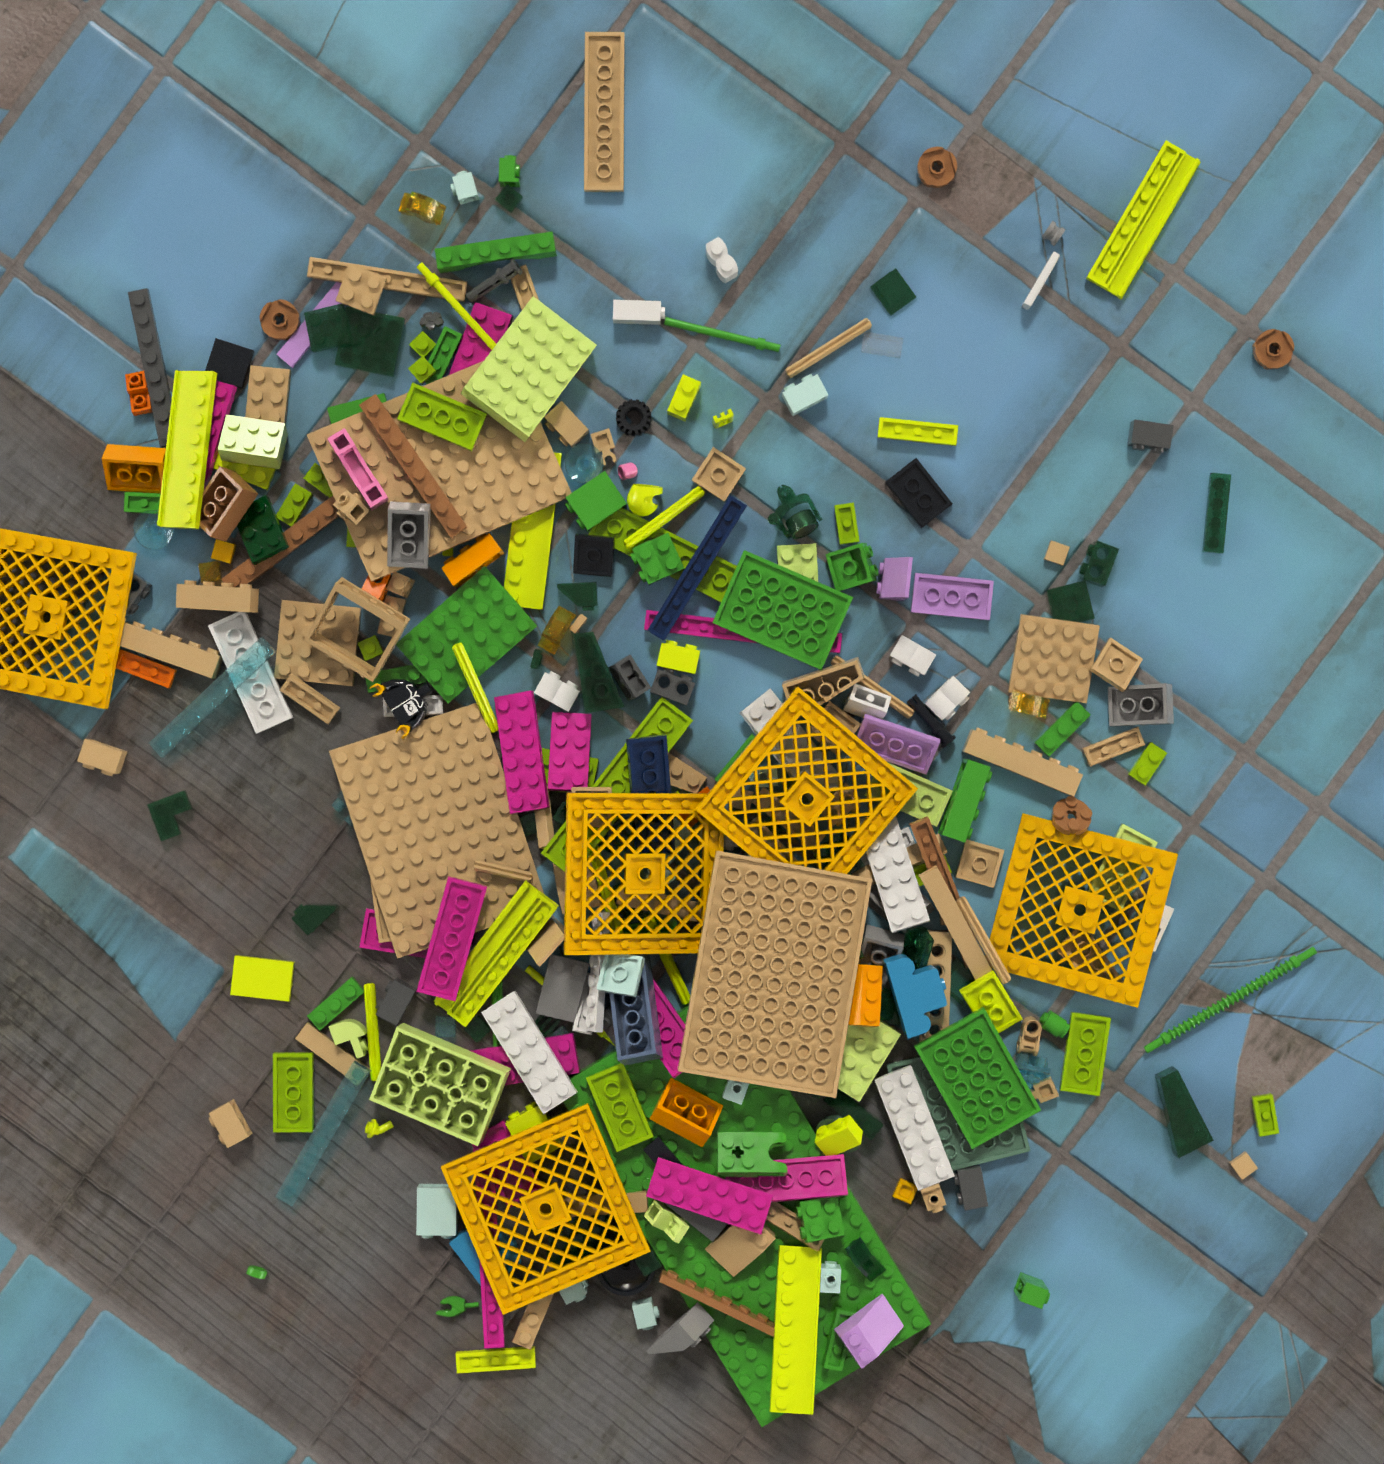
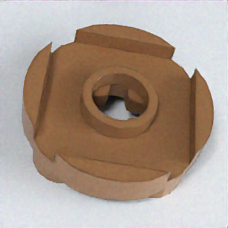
(941, 157)
(283, 330)
(1276, 338)
(1078, 809)

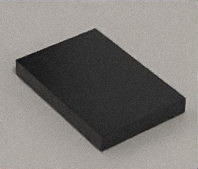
(918, 493)

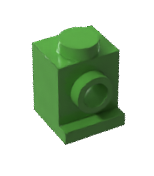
(509, 171)

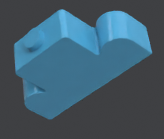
(914, 993)
(465, 1250)

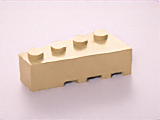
(828, 682)

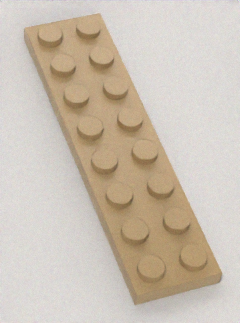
(604, 112)

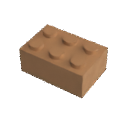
(225, 503)

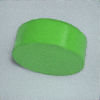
(257, 1272)

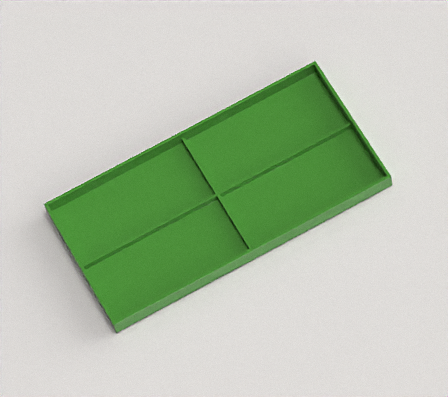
(741, 1347)

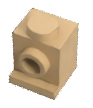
(400, 584)
(927, 1193)

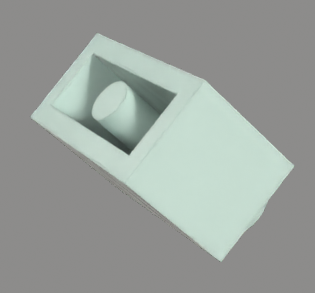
(804, 394)

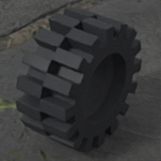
(629, 406)

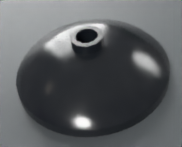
(625, 1279)

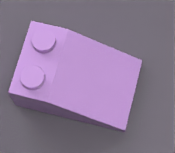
(894, 578)
(869, 1330)

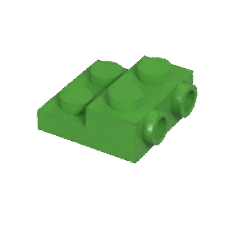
(657, 559)
(852, 566)
(820, 1219)

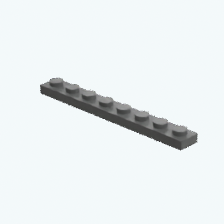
(152, 360)

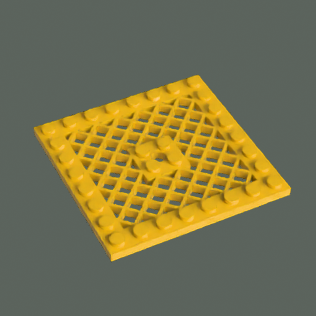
(111, 620)
(760, 747)
(576, 864)
(1149, 918)
(511, 1297)

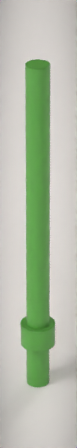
(759, 343)

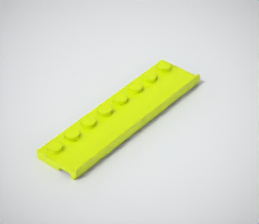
(1143, 219)
(187, 449)
(530, 556)
(499, 951)
(795, 1330)

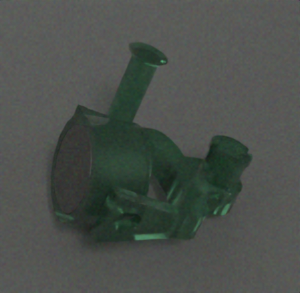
(799, 524)

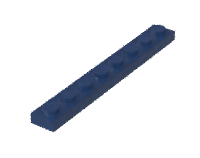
(697, 568)

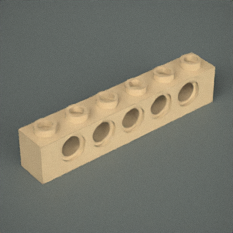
(944, 939)

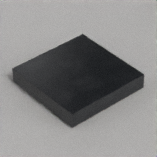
(230, 362)
(593, 555)

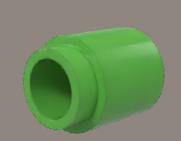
(1054, 1024)

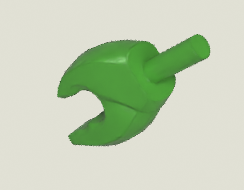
(458, 1306)

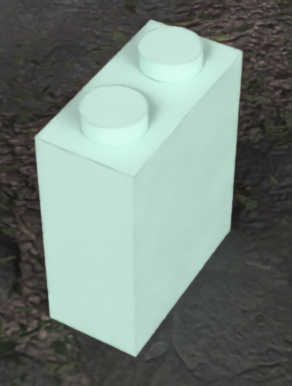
(436, 1211)

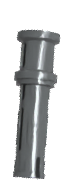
(501, 276)

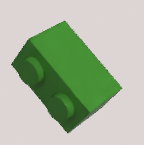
(1031, 1290)

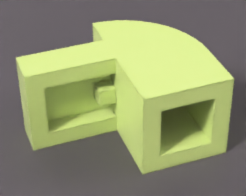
(350, 1030)
(666, 1219)

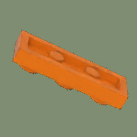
(145, 668)

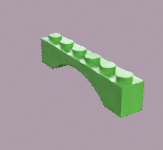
(520, 247)

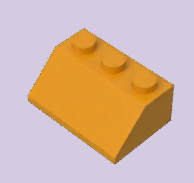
(133, 468)
(472, 559)
(867, 997)
(686, 1112)

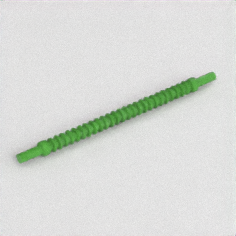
(1294, 961)

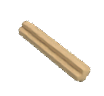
(502, 871)

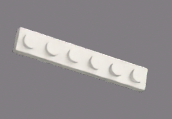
(596, 998)

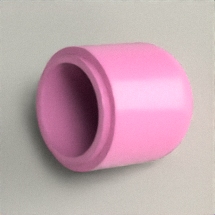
(627, 471)

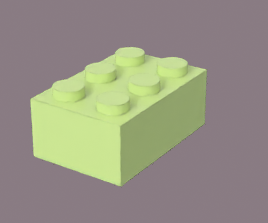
(252, 441)

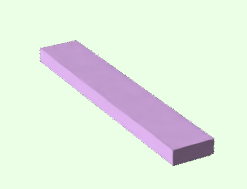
(299, 341)

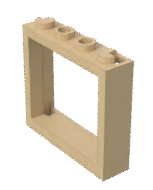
(372, 605)

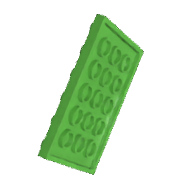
(782, 610)
(480, 618)
(977, 1077)

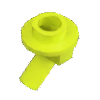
(372, 1128)

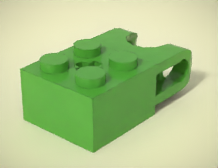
(755, 1151)

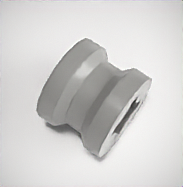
(1053, 233)

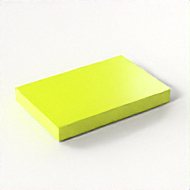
(262, 978)
(991, 995)

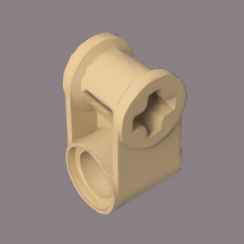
(1029, 1040)

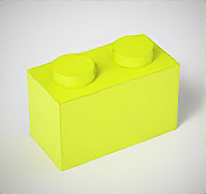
(684, 398)
(678, 657)
(838, 1136)

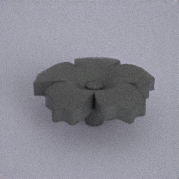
(431, 320)

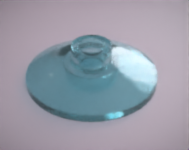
(575, 459)
(146, 536)

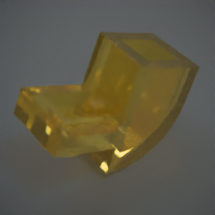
(422, 207)
(556, 630)
(1028, 704)

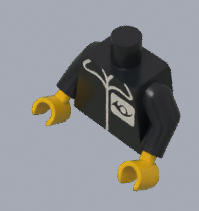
(405, 702)

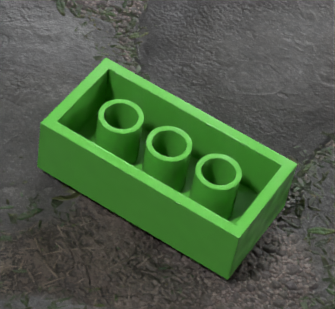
(964, 800)

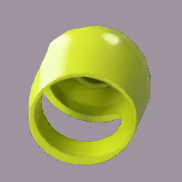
(640, 499)

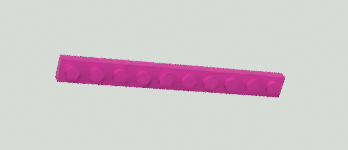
(704, 627)
(492, 1316)

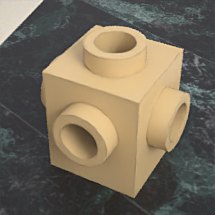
(351, 507)

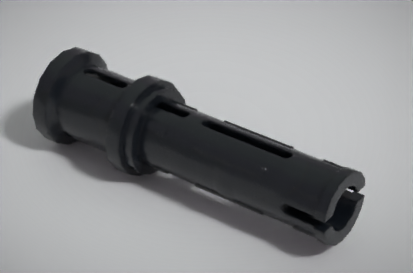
(937, 728)

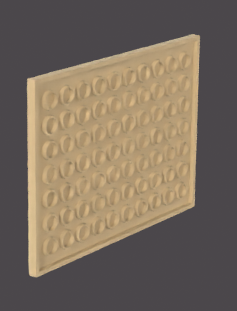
(486, 486)
(428, 814)
(775, 974)

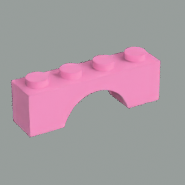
(358, 469)

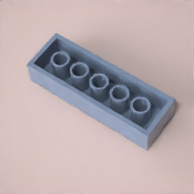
(637, 1021)

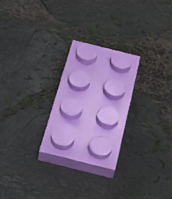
(952, 596)
(898, 743)

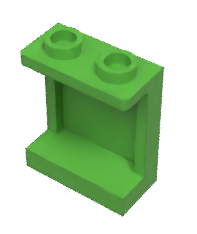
(595, 501)

